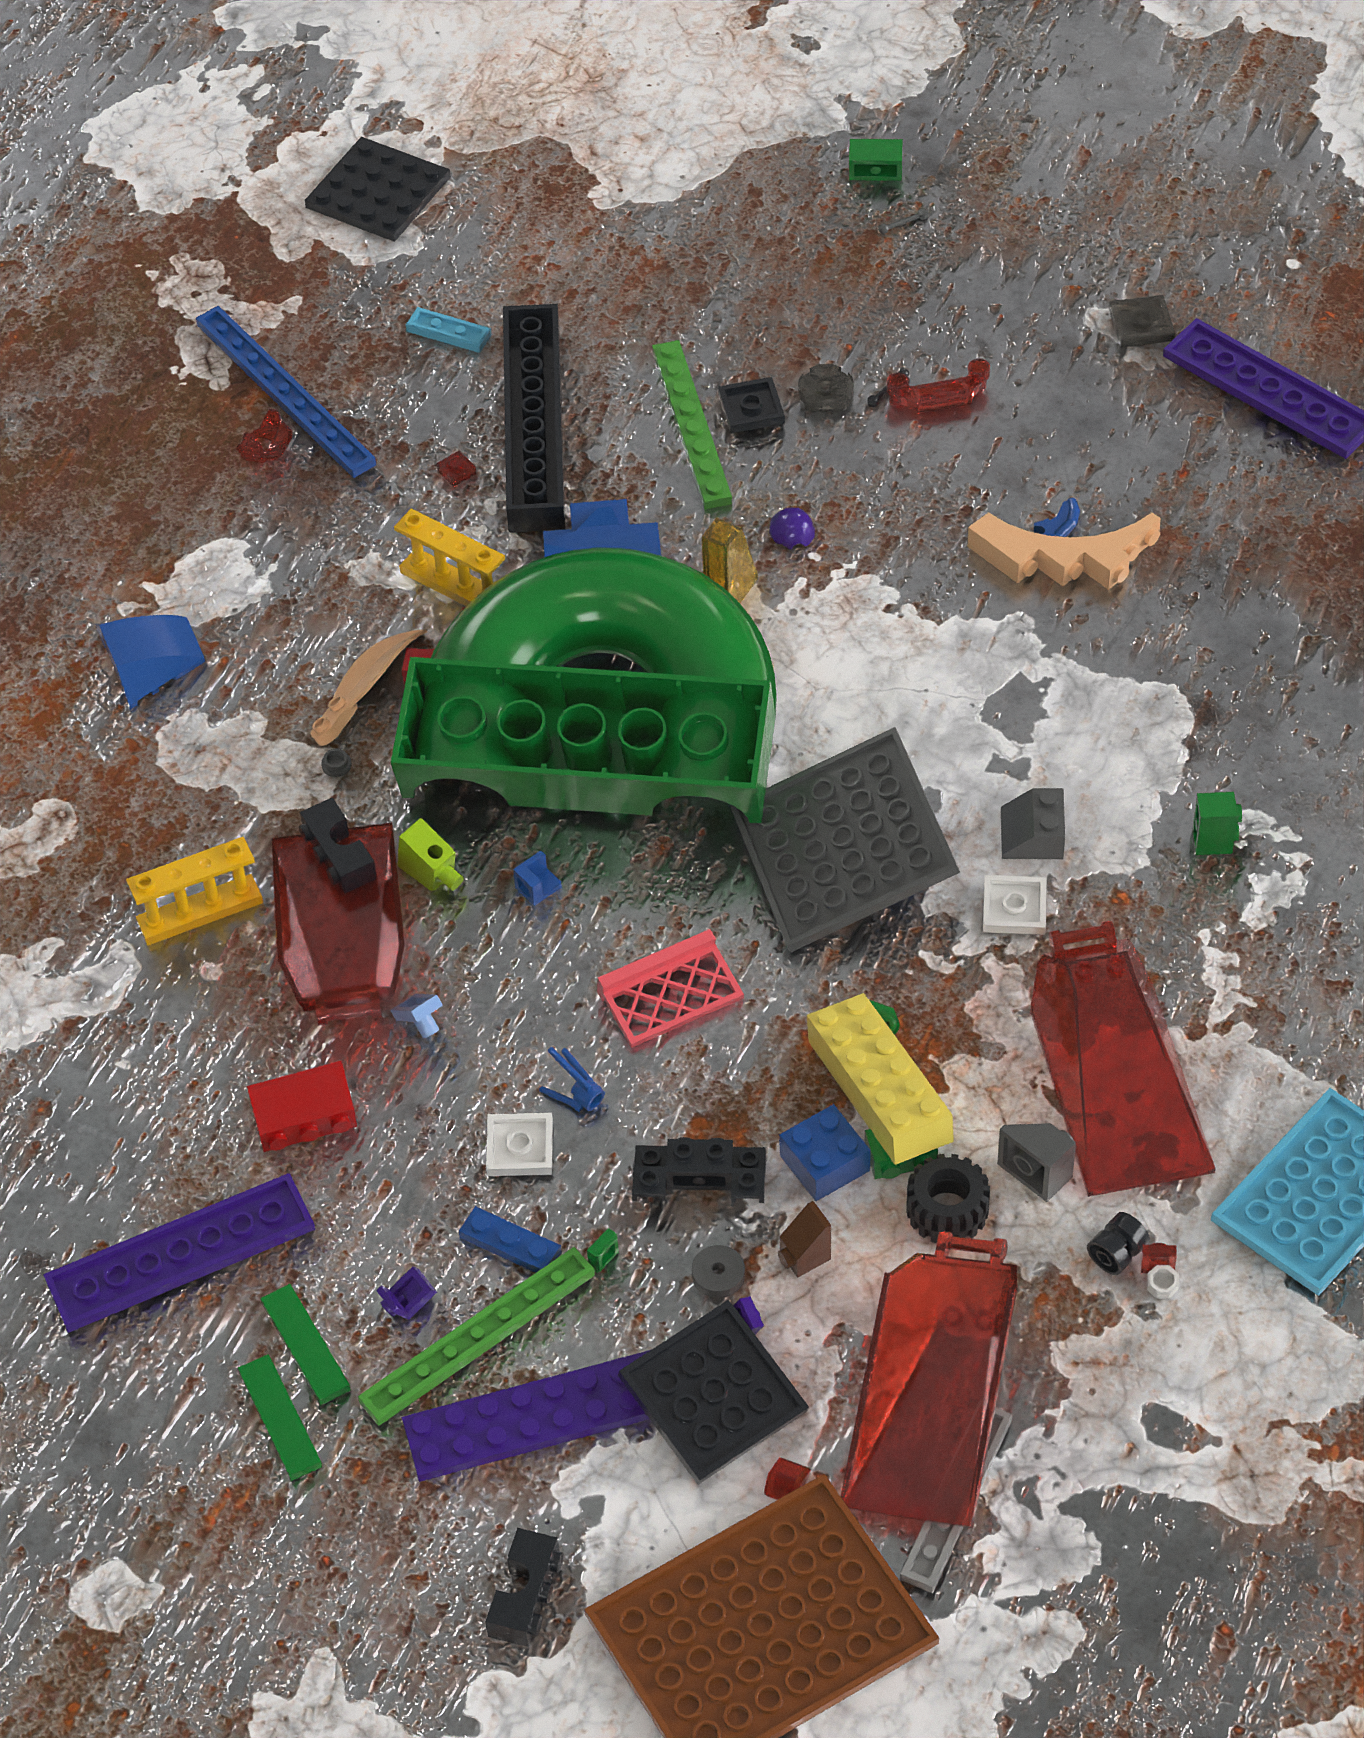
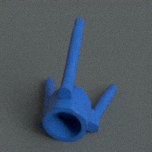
(585, 1091)

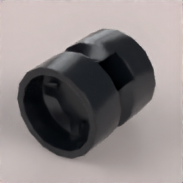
(1117, 1243)

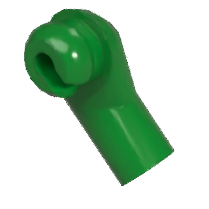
(888, 1015)

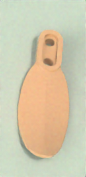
(357, 683)

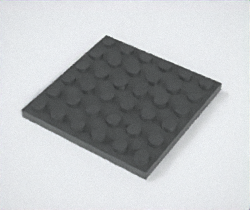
(846, 840)

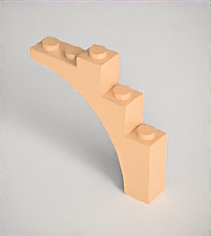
(1061, 558)

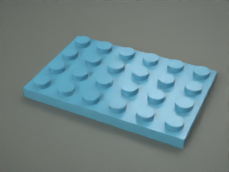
(1306, 1196)

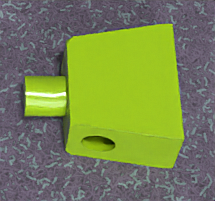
(427, 857)

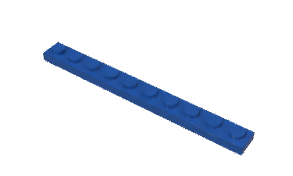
(286, 392)

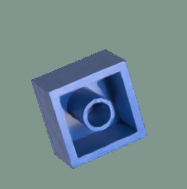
(824, 1152)

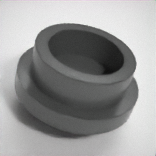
(336, 763)

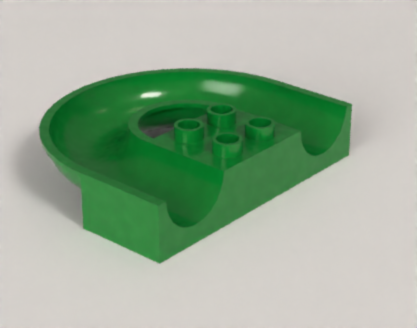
(595, 739)

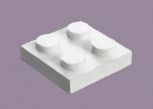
(1014, 904)
(519, 1144)

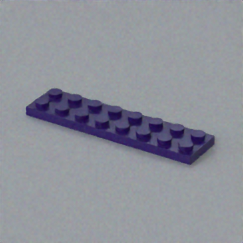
(1268, 387)
(178, 1252)
(521, 1419)

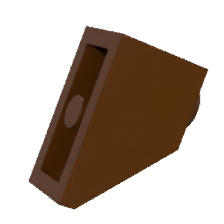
(806, 1241)

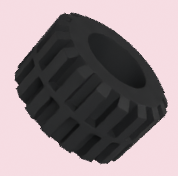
(953, 1177)

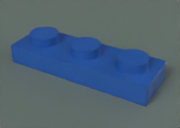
(508, 1240)

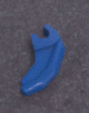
(1062, 523)

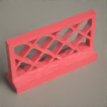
(655, 967)

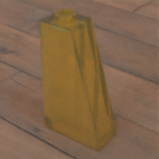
(728, 558)

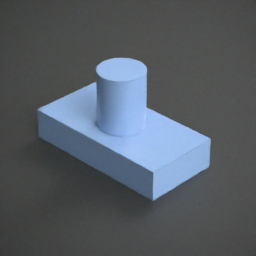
(419, 1010)

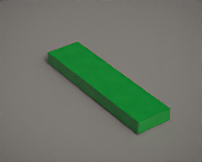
(305, 1344)
(280, 1417)

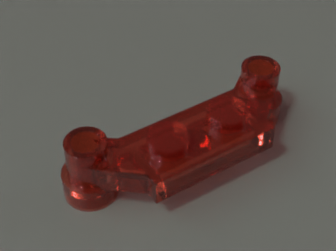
(939, 394)

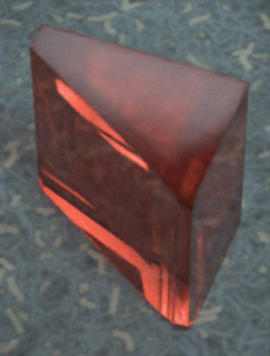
(785, 1478)

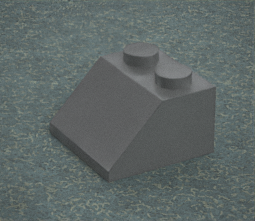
(1034, 825)
(1037, 1156)

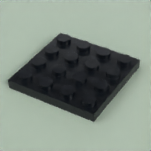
(377, 188)
(713, 1391)

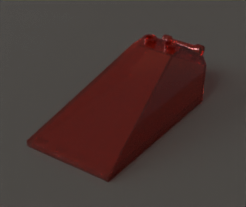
(337, 946)
(1115, 1065)
(932, 1384)

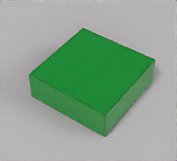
(603, 1250)

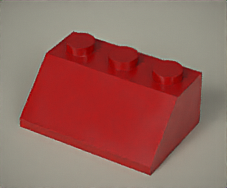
(302, 1106)

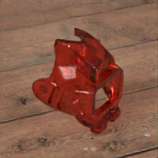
(271, 429)

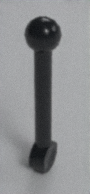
(872, 401)

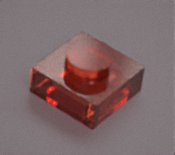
(456, 468)
(1157, 1254)

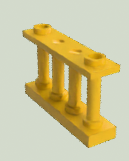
(446, 542)
(200, 908)

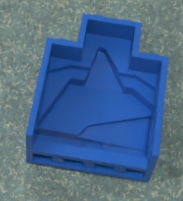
(604, 526)

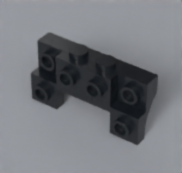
(699, 1166)

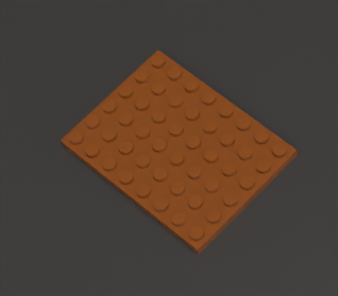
(763, 1622)

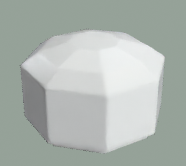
(1162, 1281)

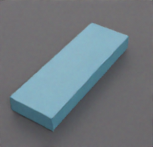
(448, 329)

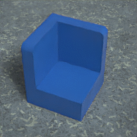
(535, 880)

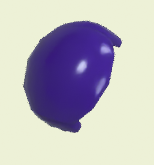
(792, 527)

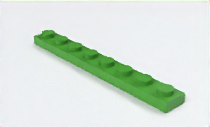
(692, 425)
(476, 1336)

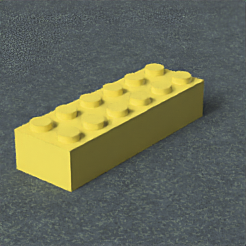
(880, 1078)

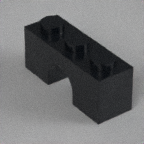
(346, 864)
(517, 1614)

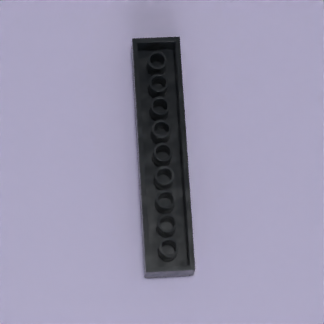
(533, 418)

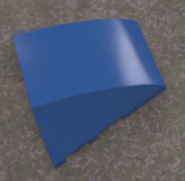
(150, 652)

